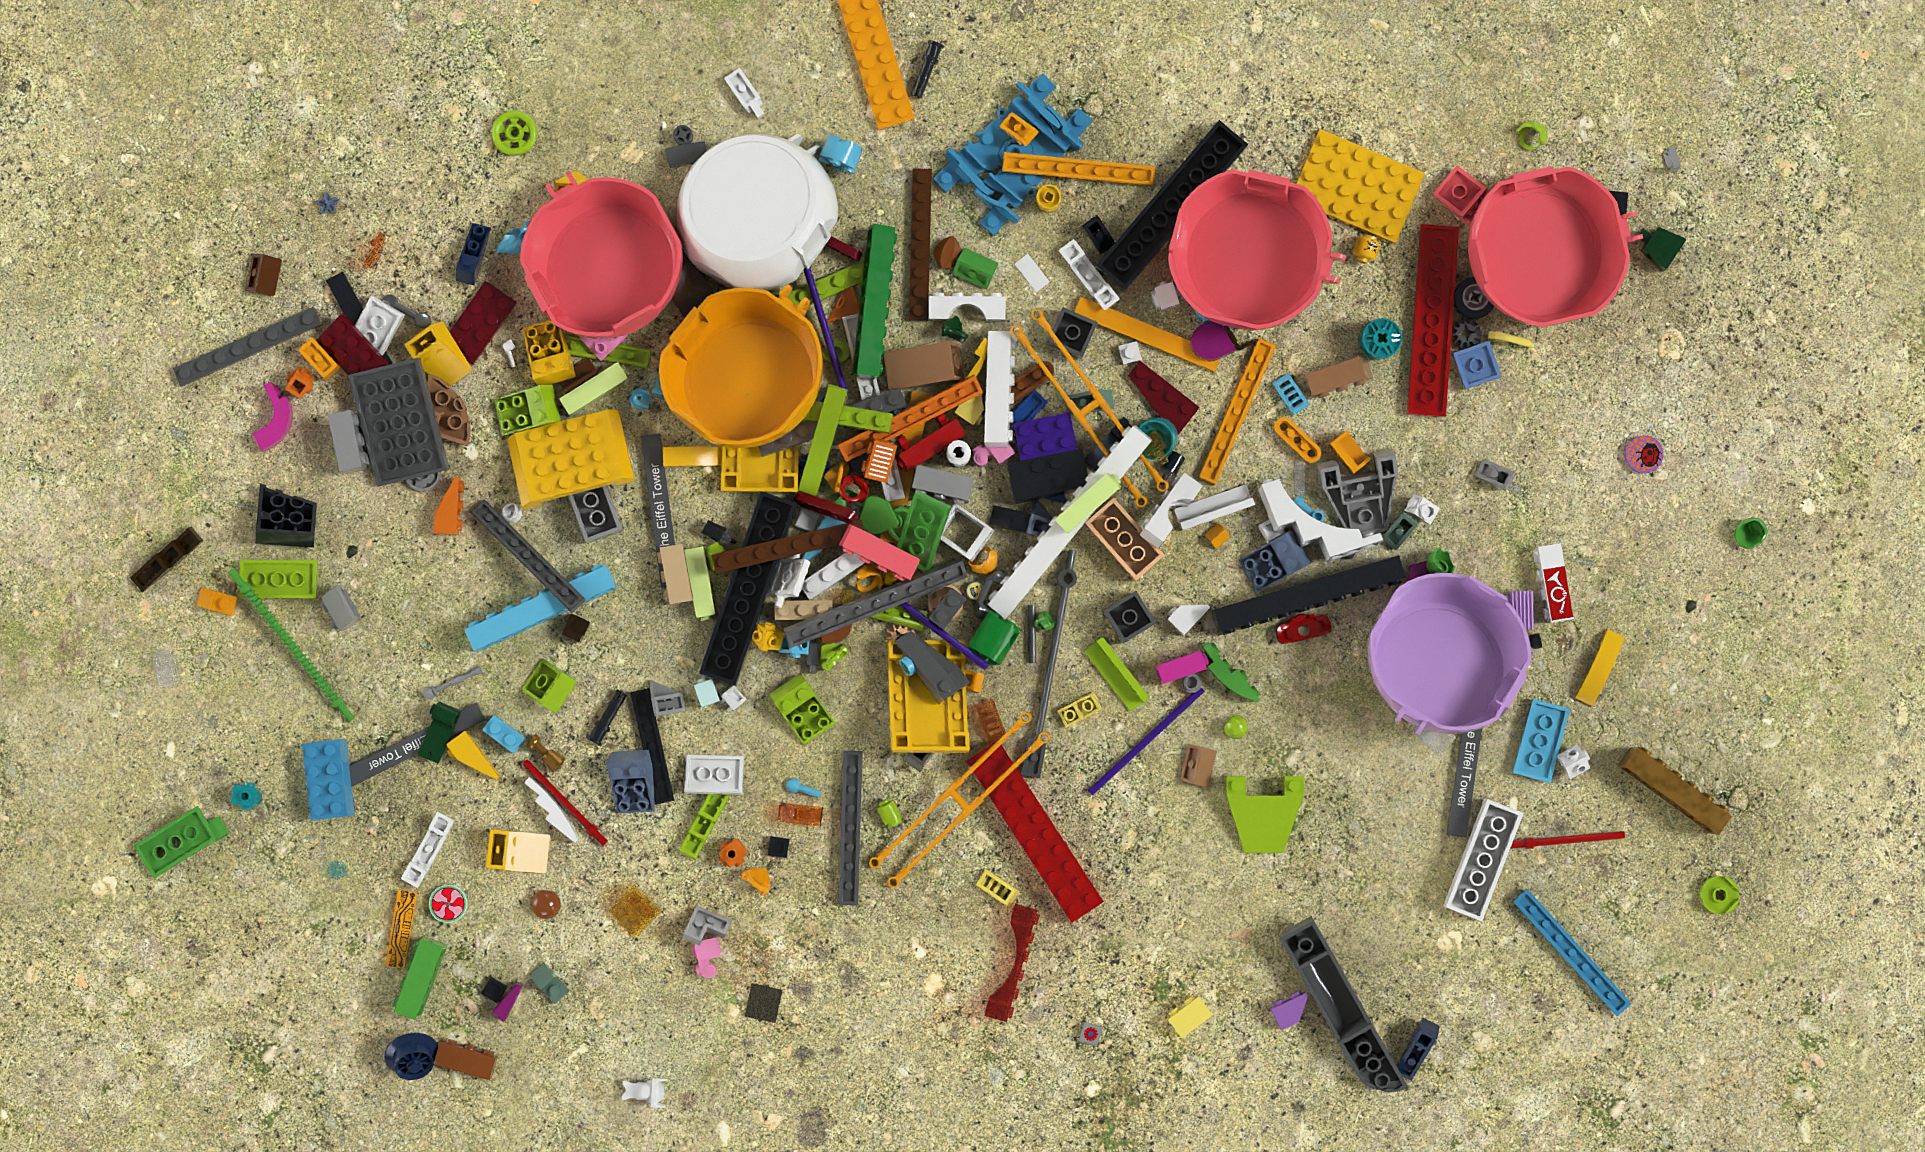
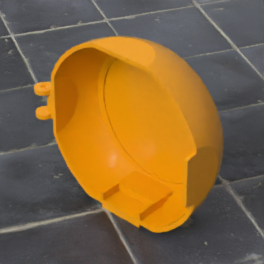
(741, 346)

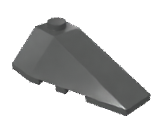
(934, 669)

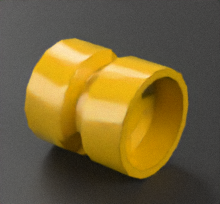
(1048, 198)

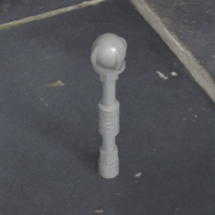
(431, 692)

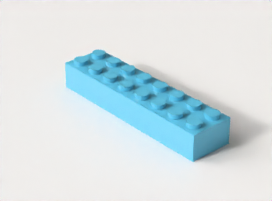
(536, 610)

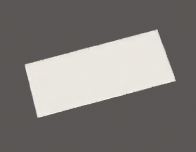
(1032, 272)

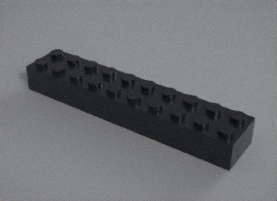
(1158, 219)
(746, 593)
(1310, 593)

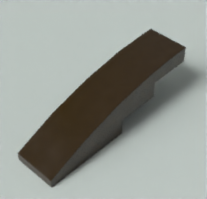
(166, 559)

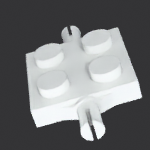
(788, 579)

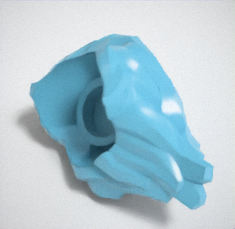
(512, 241)

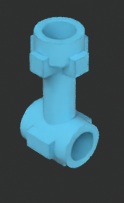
(1318, 515)

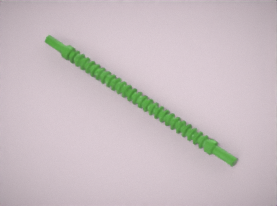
(245, 587)

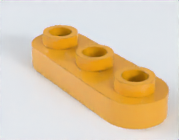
(1305, 444)

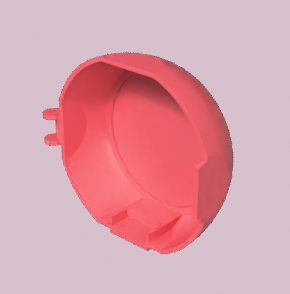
(1549, 246)
(1251, 249)
(601, 257)

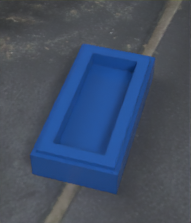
(1029, 407)

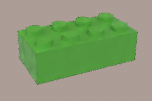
(420, 978)

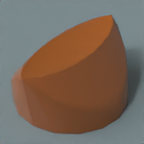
(947, 252)

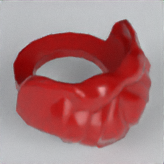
(860, 482)

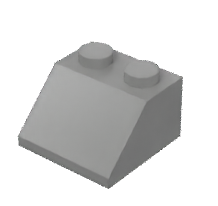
(341, 608)

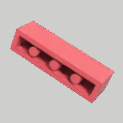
(880, 552)

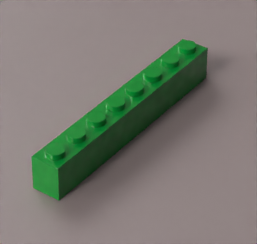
(873, 302)

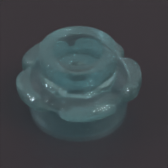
(332, 870)

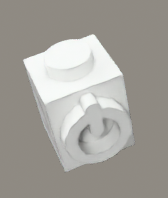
(1165, 296)
(1422, 509)

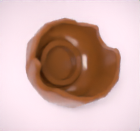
(545, 904)

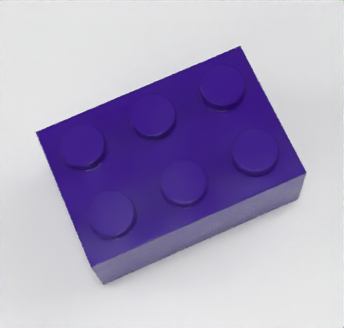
(1045, 436)

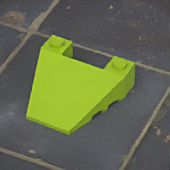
(1264, 820)

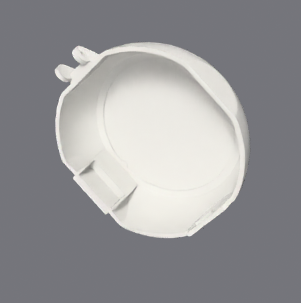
(756, 211)

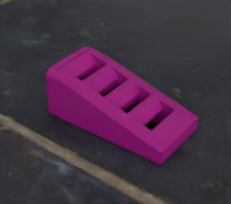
(504, 1007)

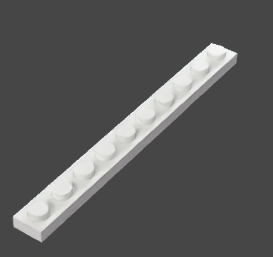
(869, 388)

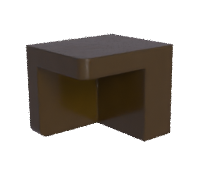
(576, 628)

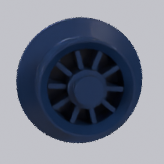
(411, 1055)

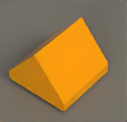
(1217, 535)

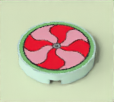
(448, 903)

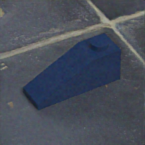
(1418, 1048)

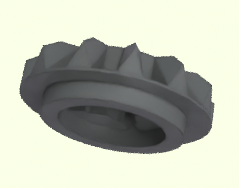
(1473, 338)

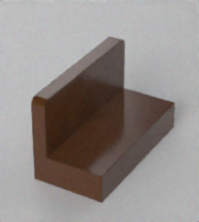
(263, 274)
(583, 373)

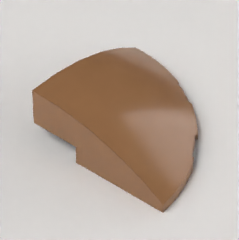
(449, 412)

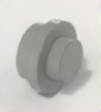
(1192, 683)

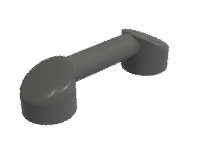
(421, 319)
(996, 577)

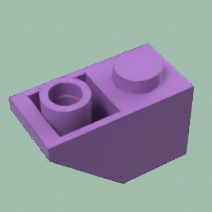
(1289, 1011)

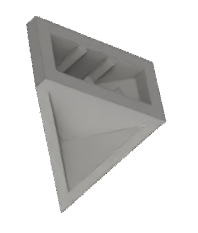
(665, 700)

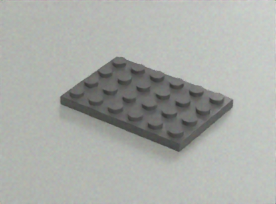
(398, 422)

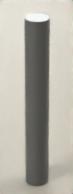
(1032, 633)

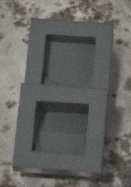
(685, 154)

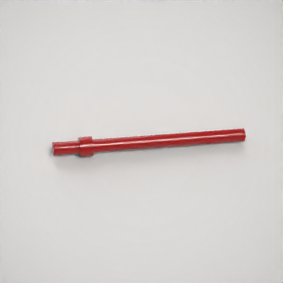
(591, 829)
(1530, 843)

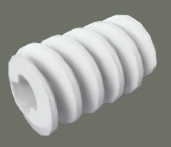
(951, 456)

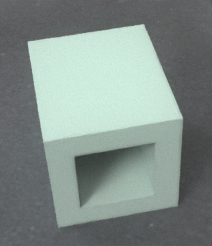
(706, 692)

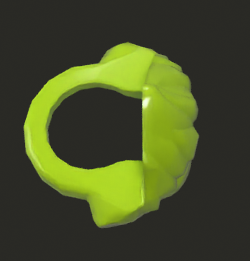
(1524, 128)
(831, 654)

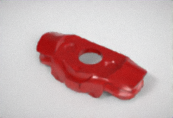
(1317, 626)

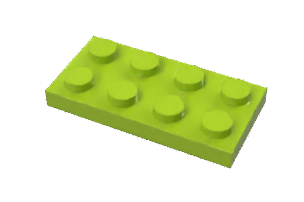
(281, 578)

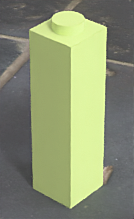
(595, 388)
(1088, 502)
(700, 583)

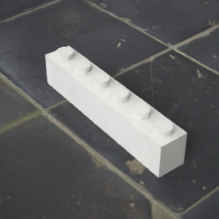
(999, 389)

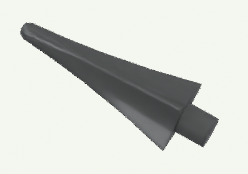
(812, 658)

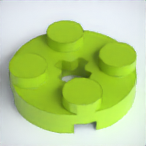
(1730, 895)

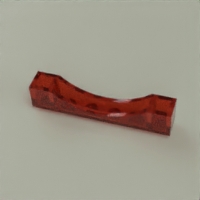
(1001, 1000)

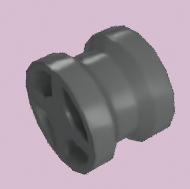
(681, 132)

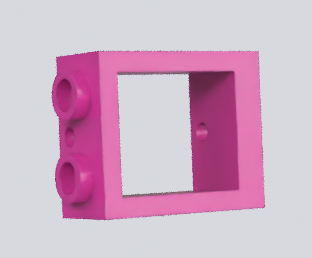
(1181, 667)

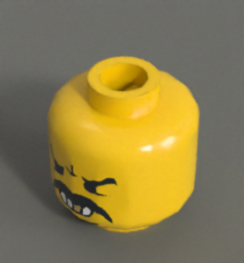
(1365, 248)

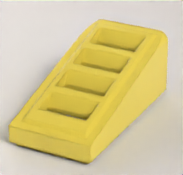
(1014, 892)

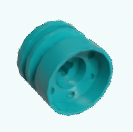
(1369, 340)
(1165, 429)

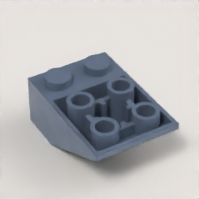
(1274, 561)
(632, 781)

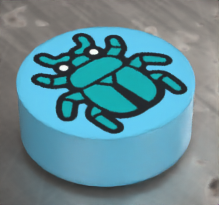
(907, 665)

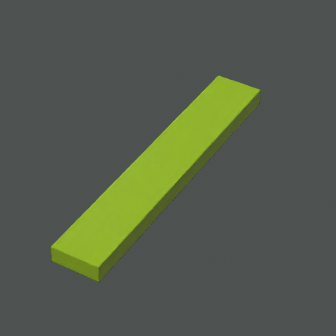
(622, 353)
(823, 439)

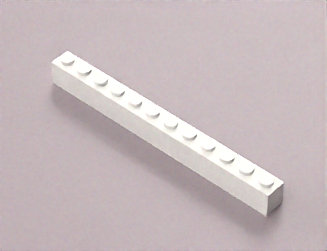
(1055, 539)

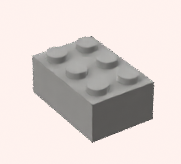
(348, 442)
(943, 484)
(596, 514)

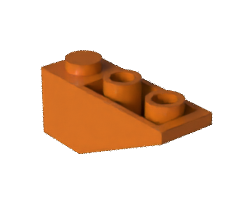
(447, 515)

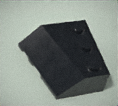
(285, 519)

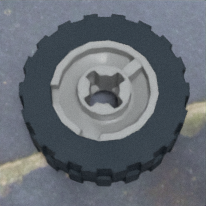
(1463, 303)

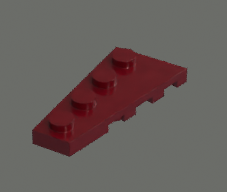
(1163, 397)

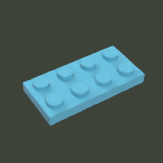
(1541, 740)

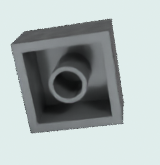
(1073, 332)
(1129, 617)

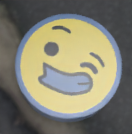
(973, 590)

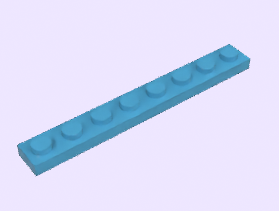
(1571, 952)

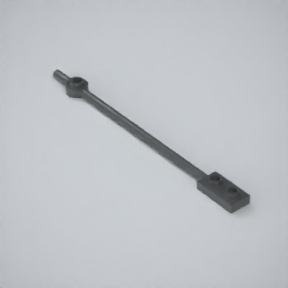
(1033, 763)

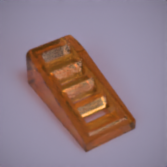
(986, 704)

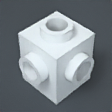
(1574, 761)

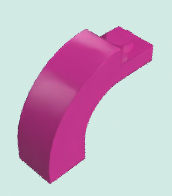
(281, 422)

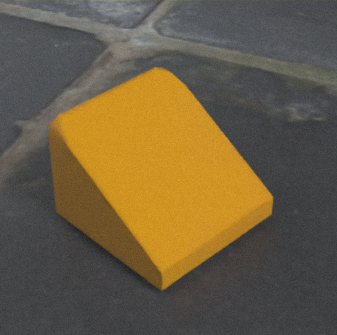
(975, 679)

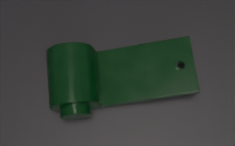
(440, 731)

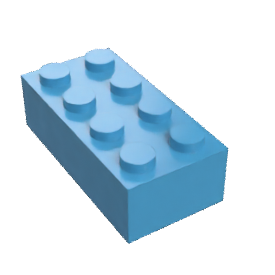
(328, 779)

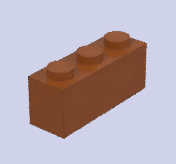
(466, 1059)

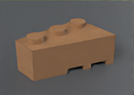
(1339, 376)

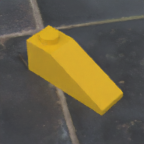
(469, 753)

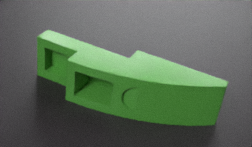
(1235, 680)

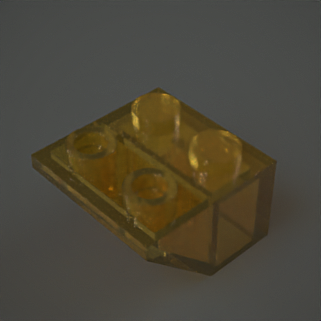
(635, 910)

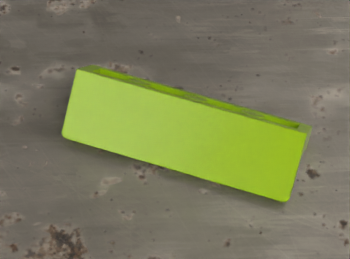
(1116, 674)

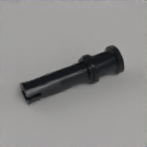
(930, 60)
(602, 726)

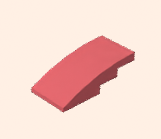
(1461, 195)

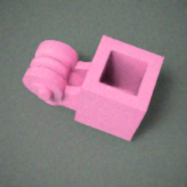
(1000, 454)
(708, 949)

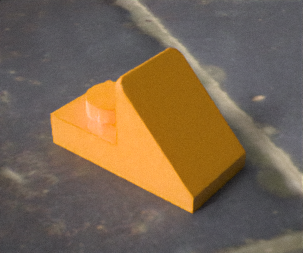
(1018, 129)
(217, 601)

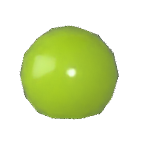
(1236, 727)

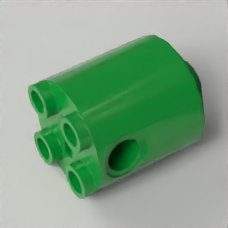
(994, 638)

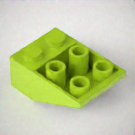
(527, 409)
(802, 708)

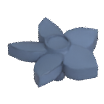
(328, 203)

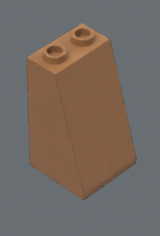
(923, 366)

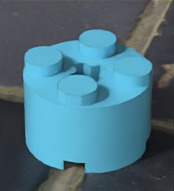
(840, 154)

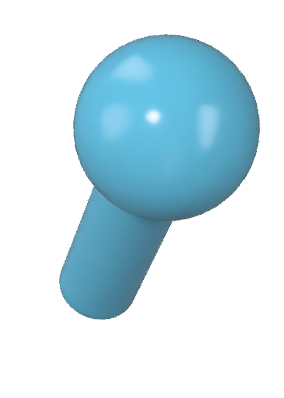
(793, 786)

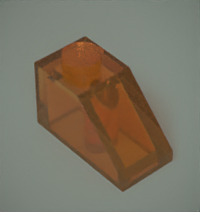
(800, 814)

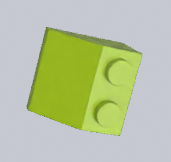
(549, 685)

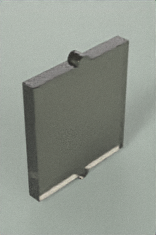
(763, 1003)

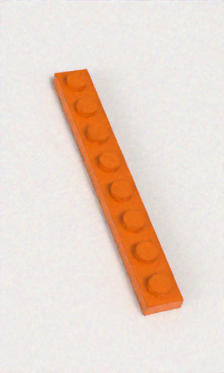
(914, 416)

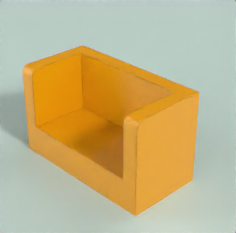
(319, 359)
(1349, 452)

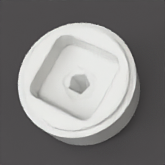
(511, 513)

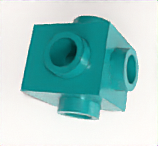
(239, 795)

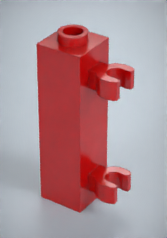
(930, 445)

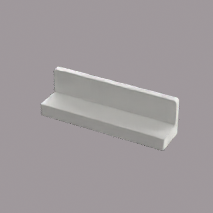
(1214, 507)

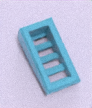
(1293, 410)

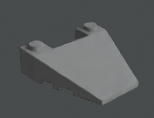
(1363, 498)

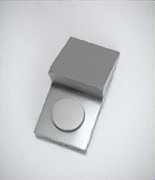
(1495, 474)

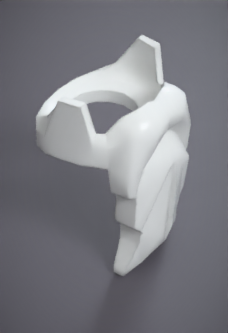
(650, 1091)

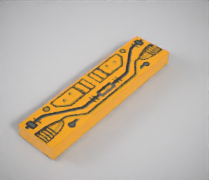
(401, 928)

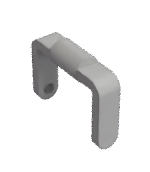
(1671, 160)

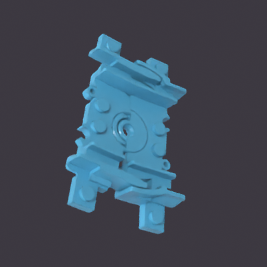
(993, 141)

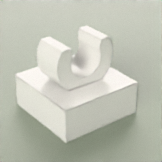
(733, 698)

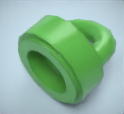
(1046, 621)

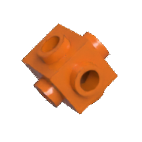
(299, 382)
(738, 848)

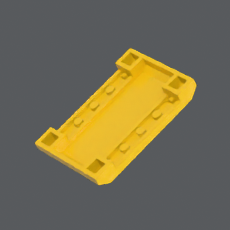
(570, 457)
(750, 472)
(915, 716)

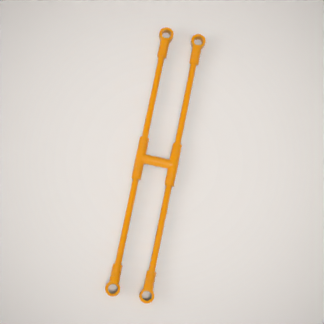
(1080, 414)
(967, 808)

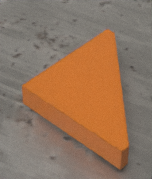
(846, 305)

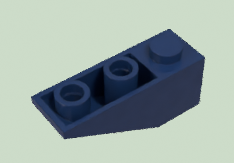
(472, 254)

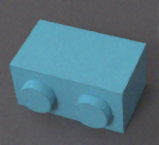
(504, 734)

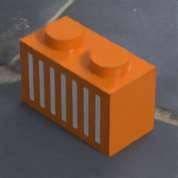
(879, 460)

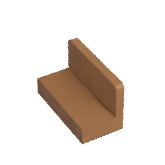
(1198, 765)

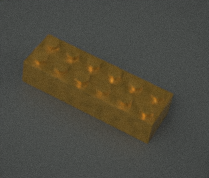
(1674, 790)

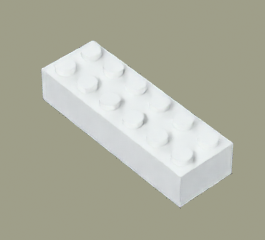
(1483, 859)

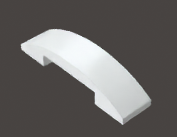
(1088, 275)
(428, 849)

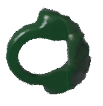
(953, 329)

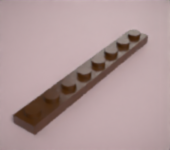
(920, 244)
(781, 548)

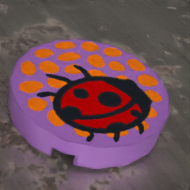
(1644, 454)

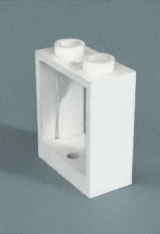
(980, 541)

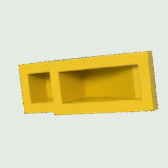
(692, 456)

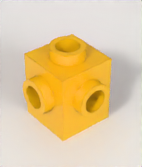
(767, 637)

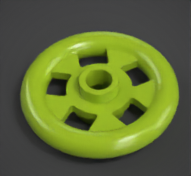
(498, 128)

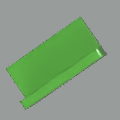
(975, 268)

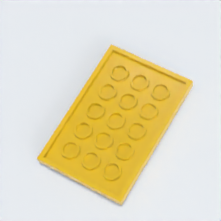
(1360, 185)

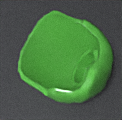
(1750, 532)
(1439, 562)

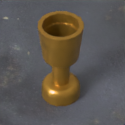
(550, 758)

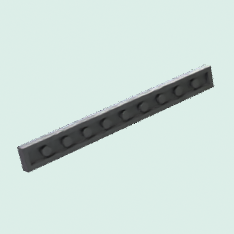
(875, 603)

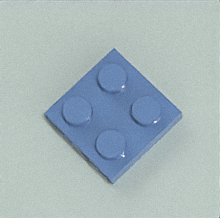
(1476, 365)

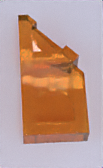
(374, 256)

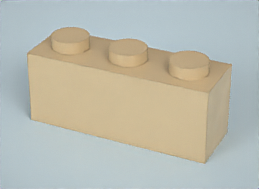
(675, 574)
(802, 609)

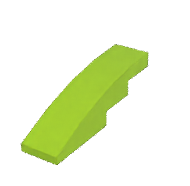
(703, 825)

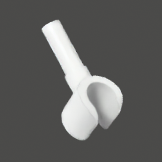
(508, 346)

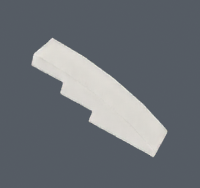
(556, 814)

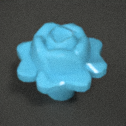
(640, 399)

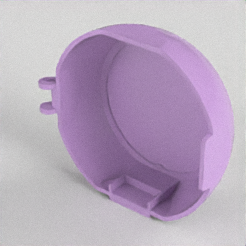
(1448, 653)

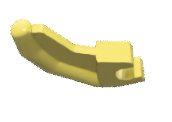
(1504, 338)

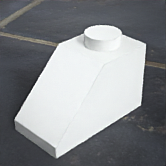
(1186, 616)

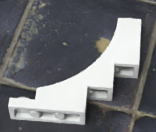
(1333, 541)

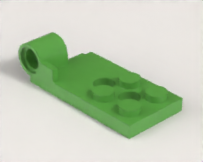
(193, 833)

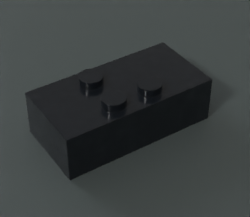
(1047, 476)

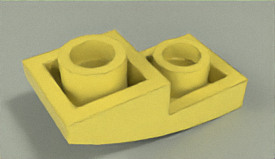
(1079, 710)

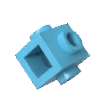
(796, 651)

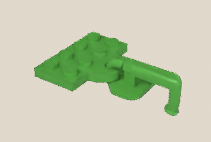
(913, 526)

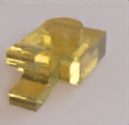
(1156, 447)

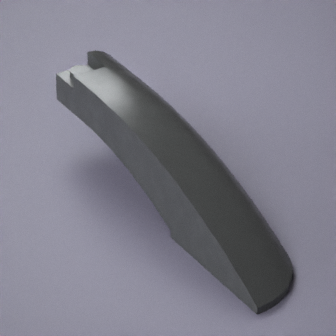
(1341, 1006)

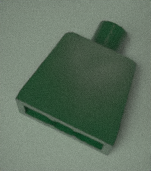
(1661, 246)

